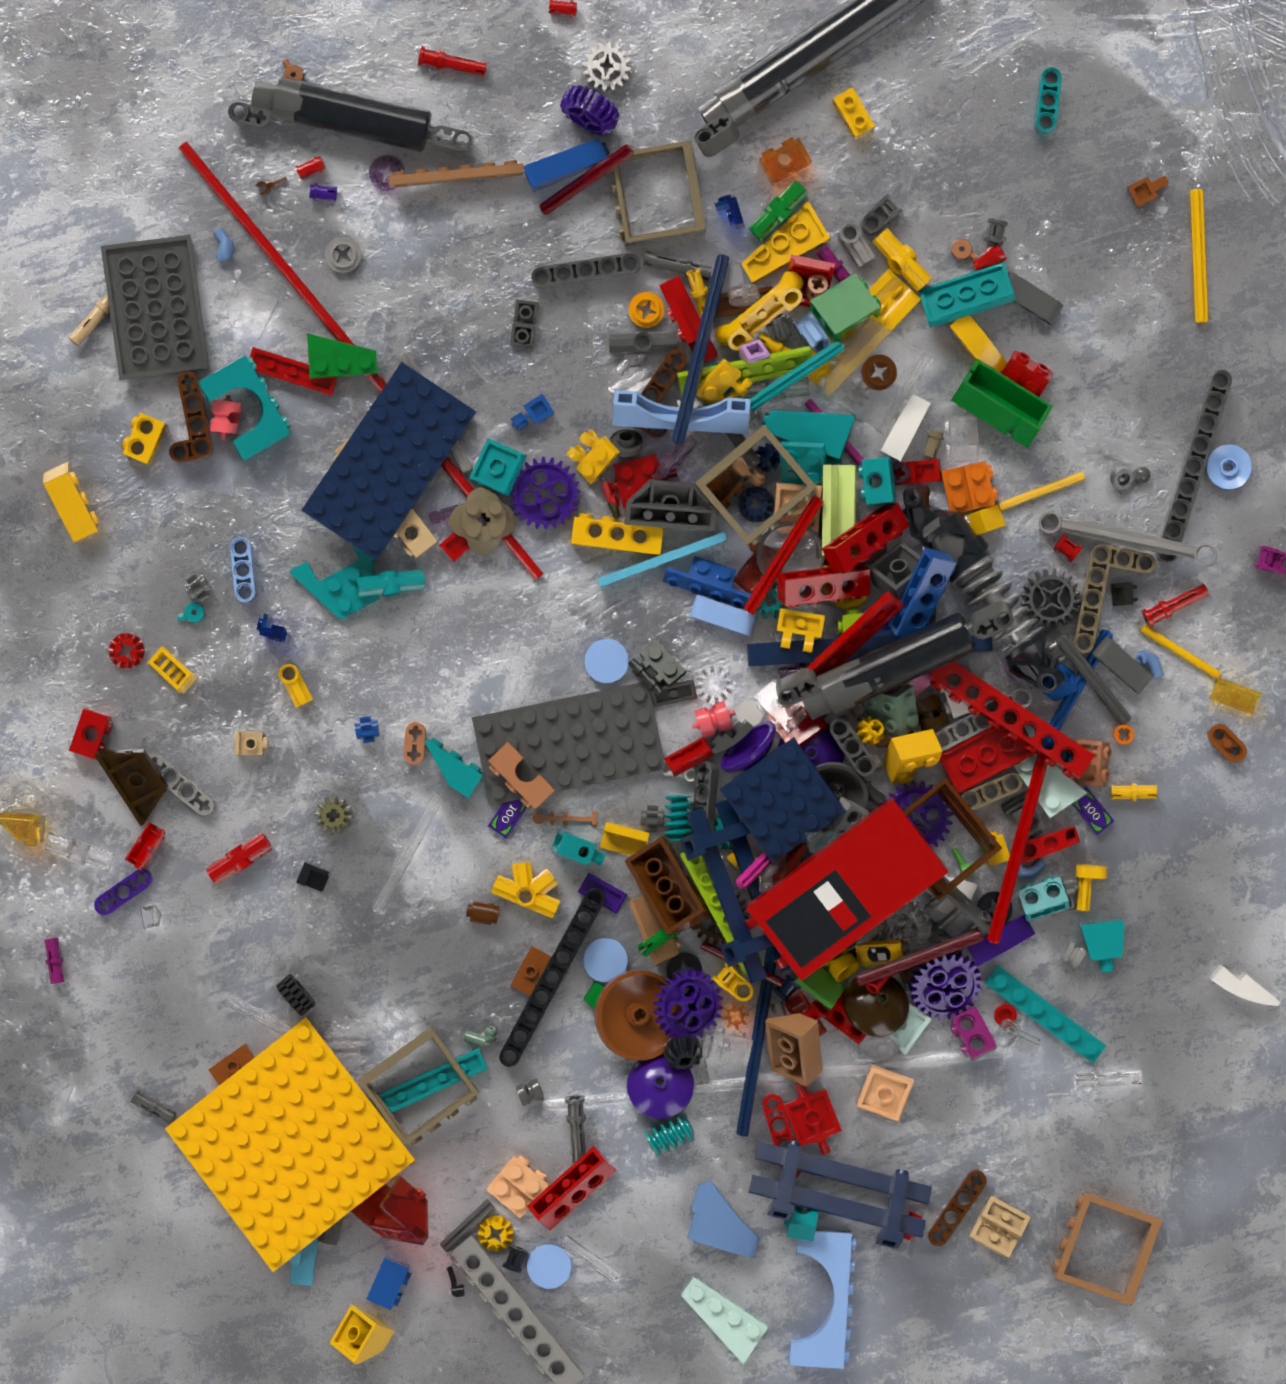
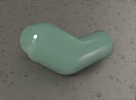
(482, 1039)

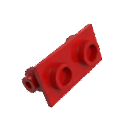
(146, 842)

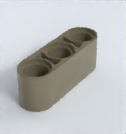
(1000, 785)

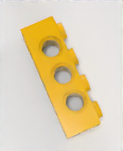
(581, 535)

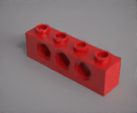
(838, 551)
(791, 582)
(571, 1188)

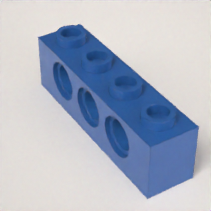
(922, 583)

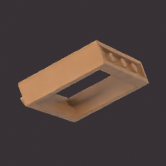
(1067, 1245)

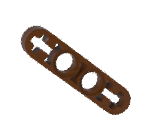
(959, 1209)

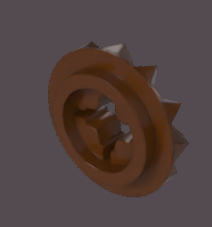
(889, 374)

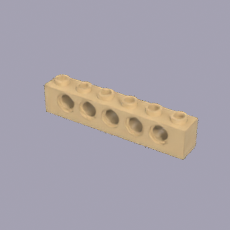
(424, 540)

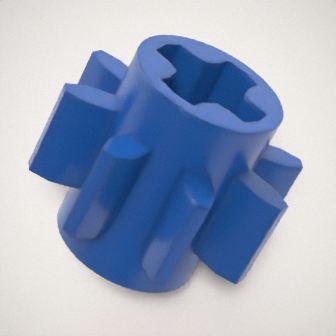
(367, 729)

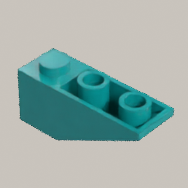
(456, 772)

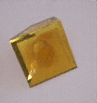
(24, 826)

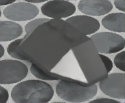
(670, 506)

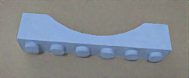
(635, 410)

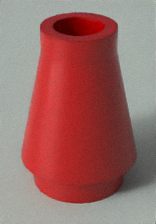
(990, 257)

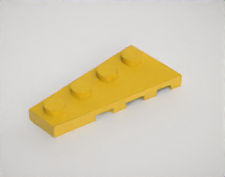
(796, 237)

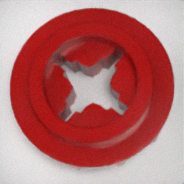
(136, 653)

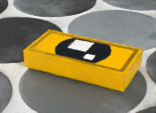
(879, 951)

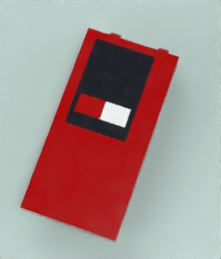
(846, 889)

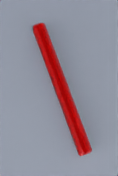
(783, 554)

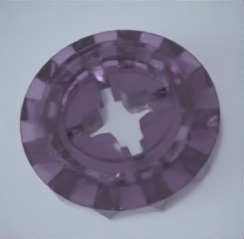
(381, 163)

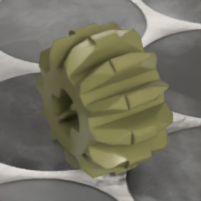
(338, 821)

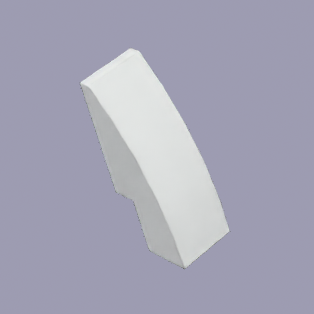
(905, 428)
(1242, 987)

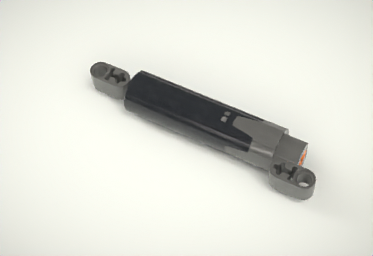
(892, 663)

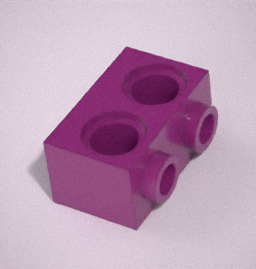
(978, 1032)

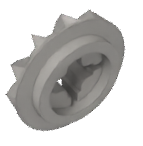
(343, 244)

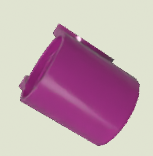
(1274, 560)

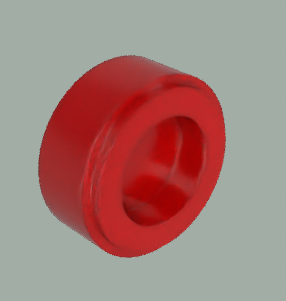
(1004, 1012)

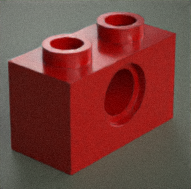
(80, 742)

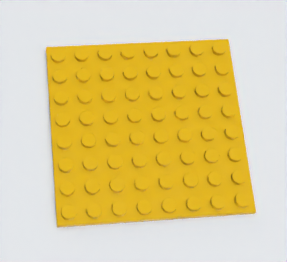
(290, 1144)

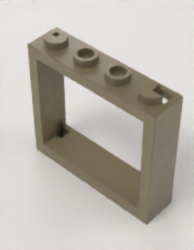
(621, 209)
(788, 509)
(433, 1123)

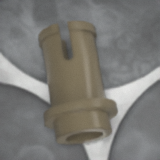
(933, 443)

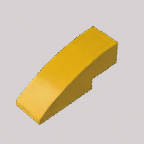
(977, 342)

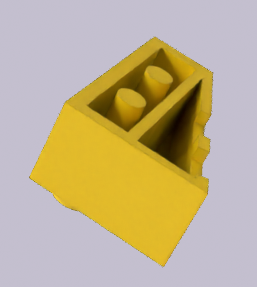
(70, 502)

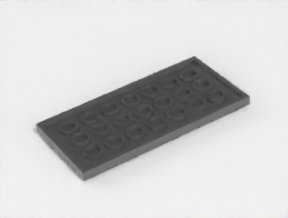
(573, 740)

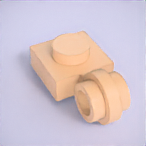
(755, 476)

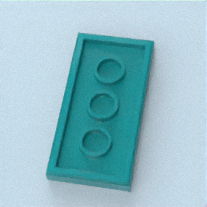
(967, 294)

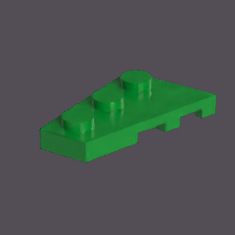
(339, 359)

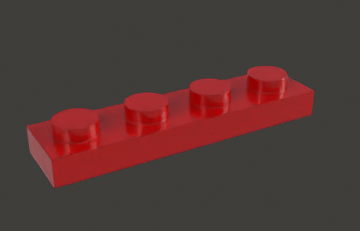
(290, 371)

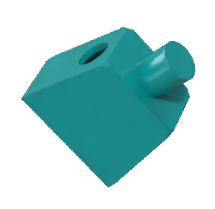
(569, 845)
(1104, 942)

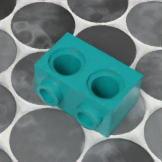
(1045, 904)

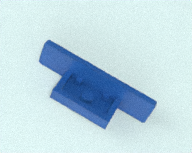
(708, 580)

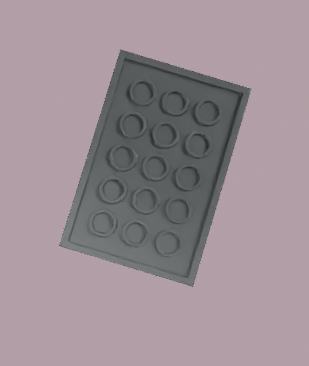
(154, 307)

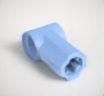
(812, 331)

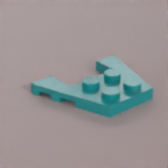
(338, 590)

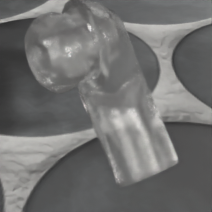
(631, 360)

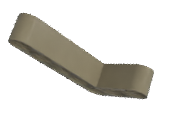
(1099, 588)

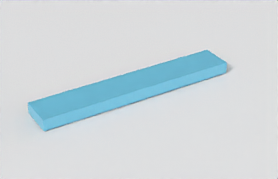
(662, 559)

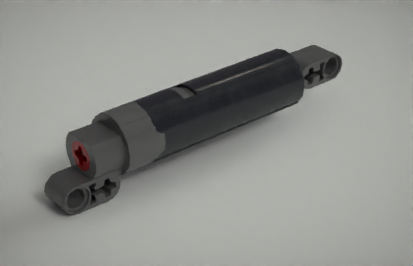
(345, 114)

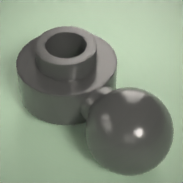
(1140, 475)

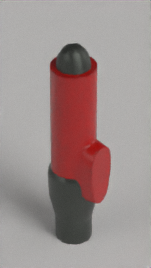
(612, 499)

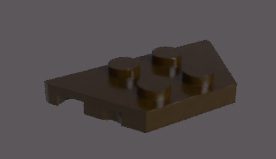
(134, 779)

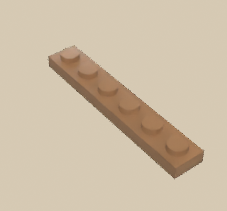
(464, 173)

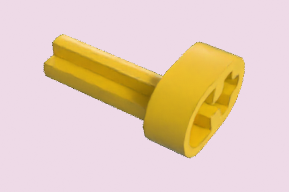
(1085, 875)

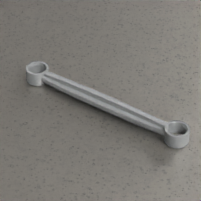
(1128, 538)

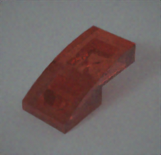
(749, 575)

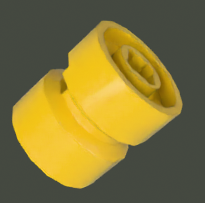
(843, 966)

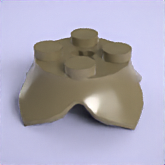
(482, 538)

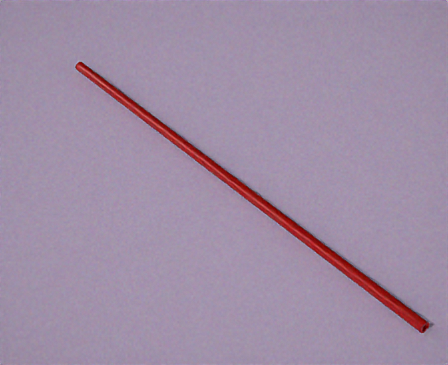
(329, 323)

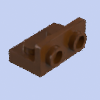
(726, 485)

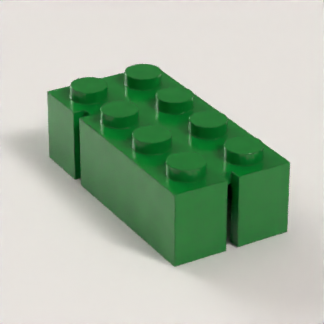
(1002, 403)

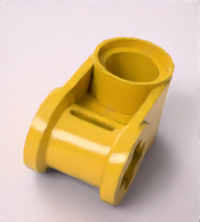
(732, 982)

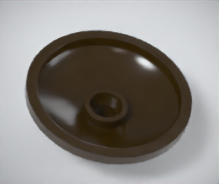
(872, 1015)

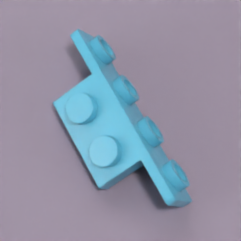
(304, 1265)

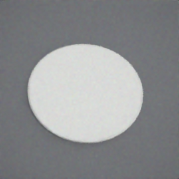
(749, 711)

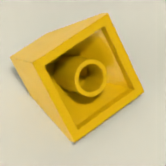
(360, 1335)

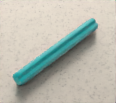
(796, 374)

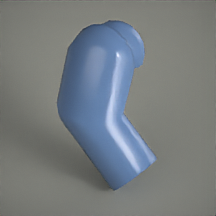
(225, 247)
(1150, 660)
(1031, 871)

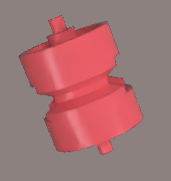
(225, 417)
(710, 720)

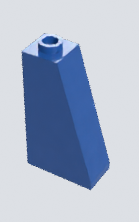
(565, 164)

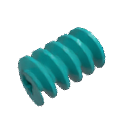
(677, 816)
(670, 1135)

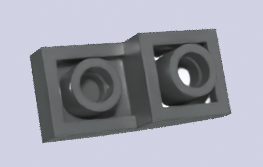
(524, 322)
(725, 741)

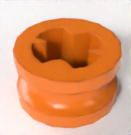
(1130, 734)

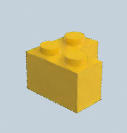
(909, 753)

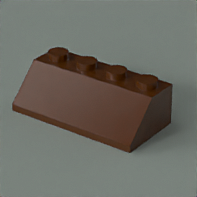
(668, 887)

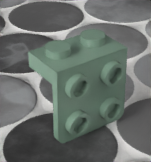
(895, 710)

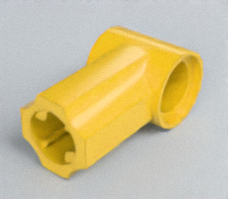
(296, 687)

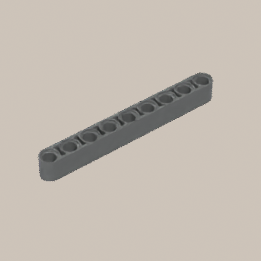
(1200, 457)

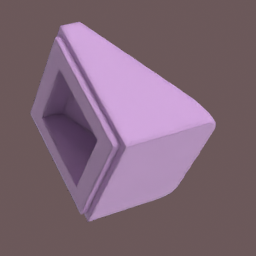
(753, 351)

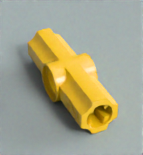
(902, 259)

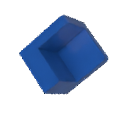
(1067, 688)

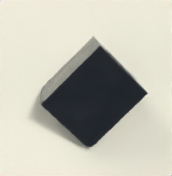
(313, 876)

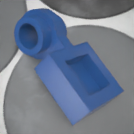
(536, 409)

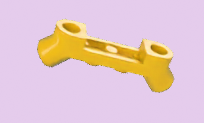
(783, 296)

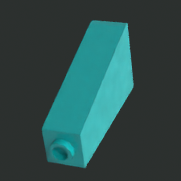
(812, 428)

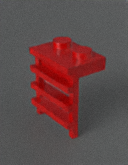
(808, 267)

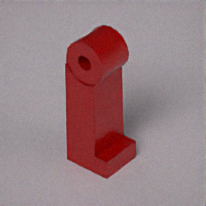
(1050, 843)

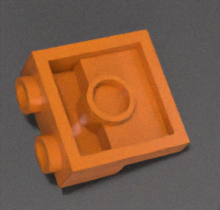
(969, 487)

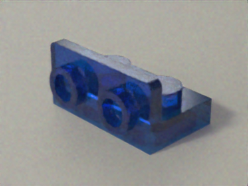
(734, 214)
(274, 633)

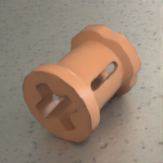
(813, 282)

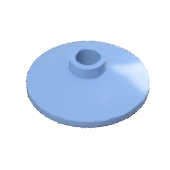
(1240, 464)

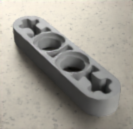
(182, 780)

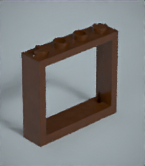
(973, 825)

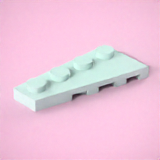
(728, 1321)

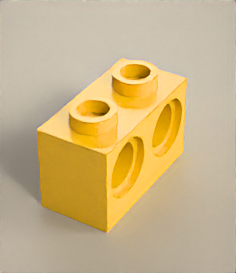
(853, 113)
(150, 440)

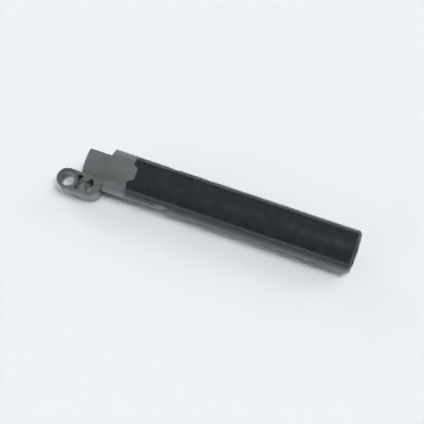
(792, 66)

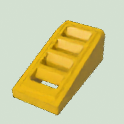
(188, 680)

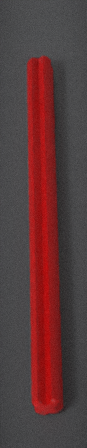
(1017, 850)

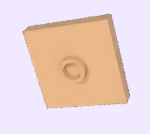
(884, 1092)

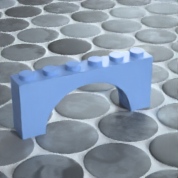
(827, 1344)

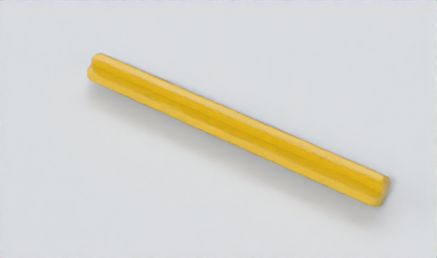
(1199, 255)

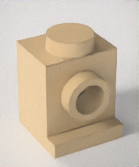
(242, 738)

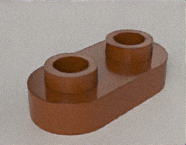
(1227, 742)

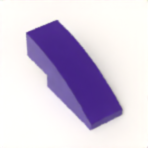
(1012, 935)

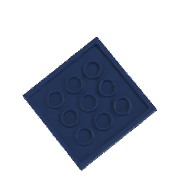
(783, 799)

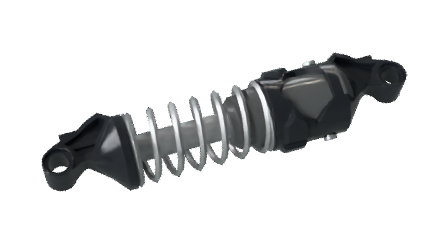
(973, 573)

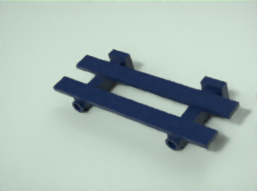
(705, 843)
(786, 1193)

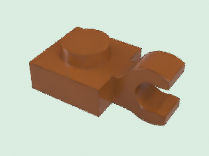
(1144, 190)

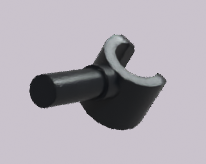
(457, 1290)

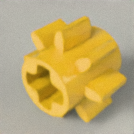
(870, 731)

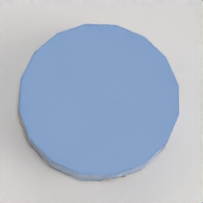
(606, 661)
(605, 959)
(549, 1265)

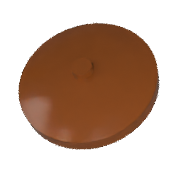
(627, 1018)

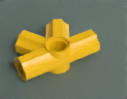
(537, 887)

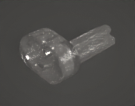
(740, 294)

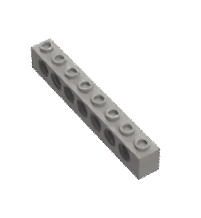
(472, 1247)

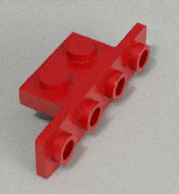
(685, 314)

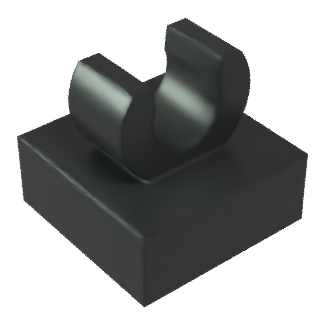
(1123, 594)

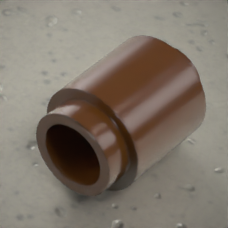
(482, 912)

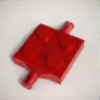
(634, 474)
(812, 1117)

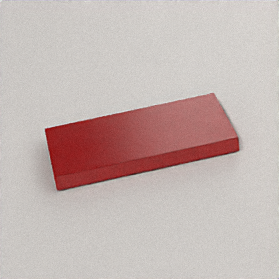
(983, 757)

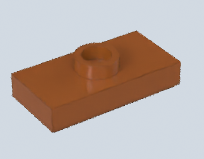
(530, 971)
(231, 1064)

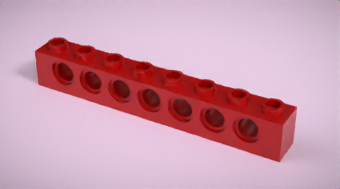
(1080, 756)

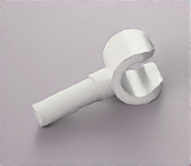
(682, 775)

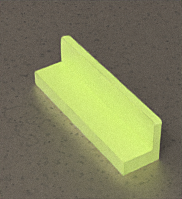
(839, 501)

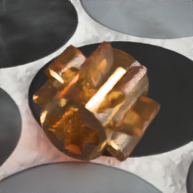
(736, 1022)

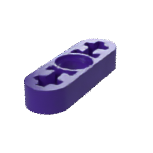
(112, 906)

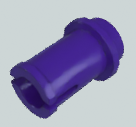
(323, 192)

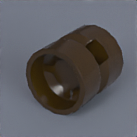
(931, 704)

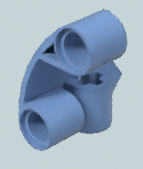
(718, 1224)

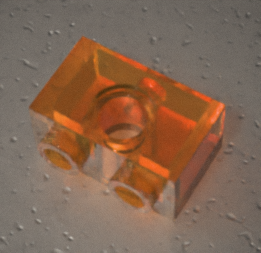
(774, 170)

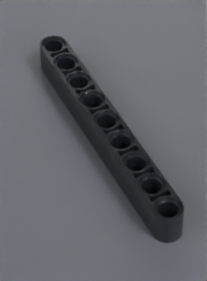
(551, 988)

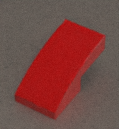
(921, 471)

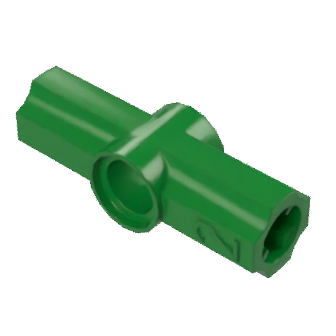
(778, 211)

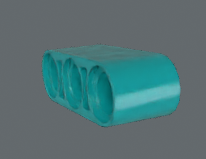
(1053, 91)

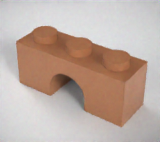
(505, 764)

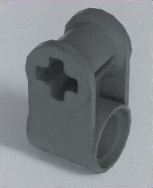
(883, 213)

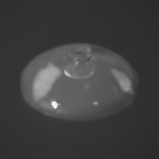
(805, 556)

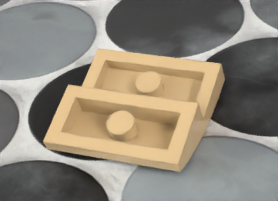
(999, 1227)

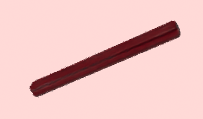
(919, 957)

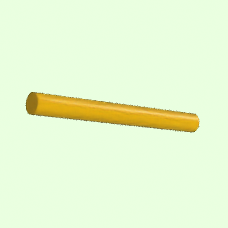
(1041, 491)
(1181, 652)

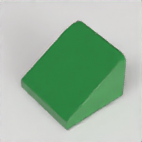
(593, 993)

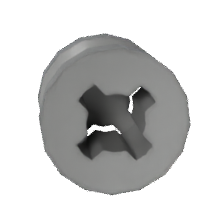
(1073, 954)

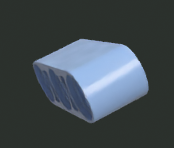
(237, 560)
(723, 615)

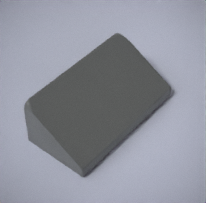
(681, 691)

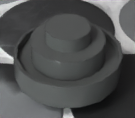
(627, 442)

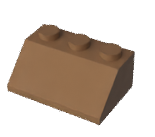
(649, 925)
(794, 1047)

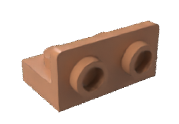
(1097, 771)

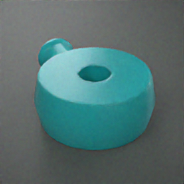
(187, 615)

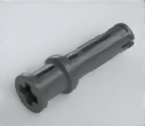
(576, 1120)

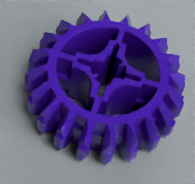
(589, 110)

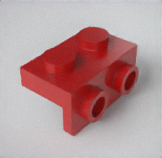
(1027, 372)

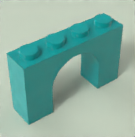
(270, 426)

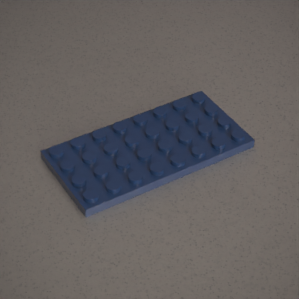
(388, 461)

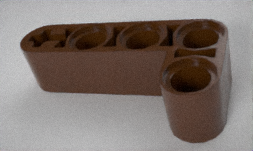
(662, 389)
(190, 417)

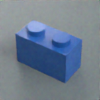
(389, 1282)

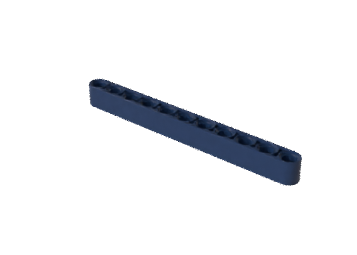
(772, 654)

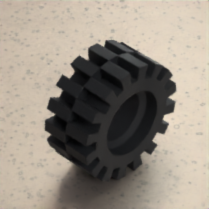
(295, 994)

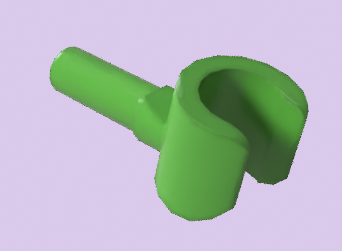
(963, 866)

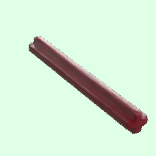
(586, 179)

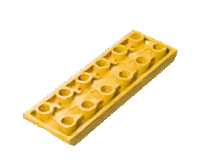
(896, 303)

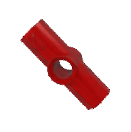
(239, 858)

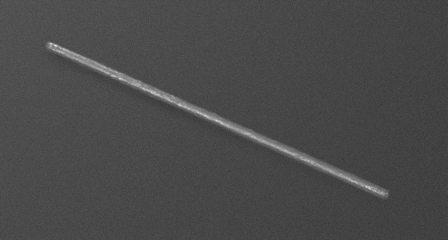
(775, 1078)

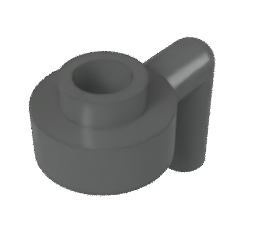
(1070, 886)

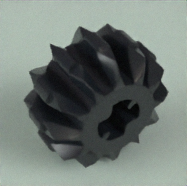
(683, 1052)

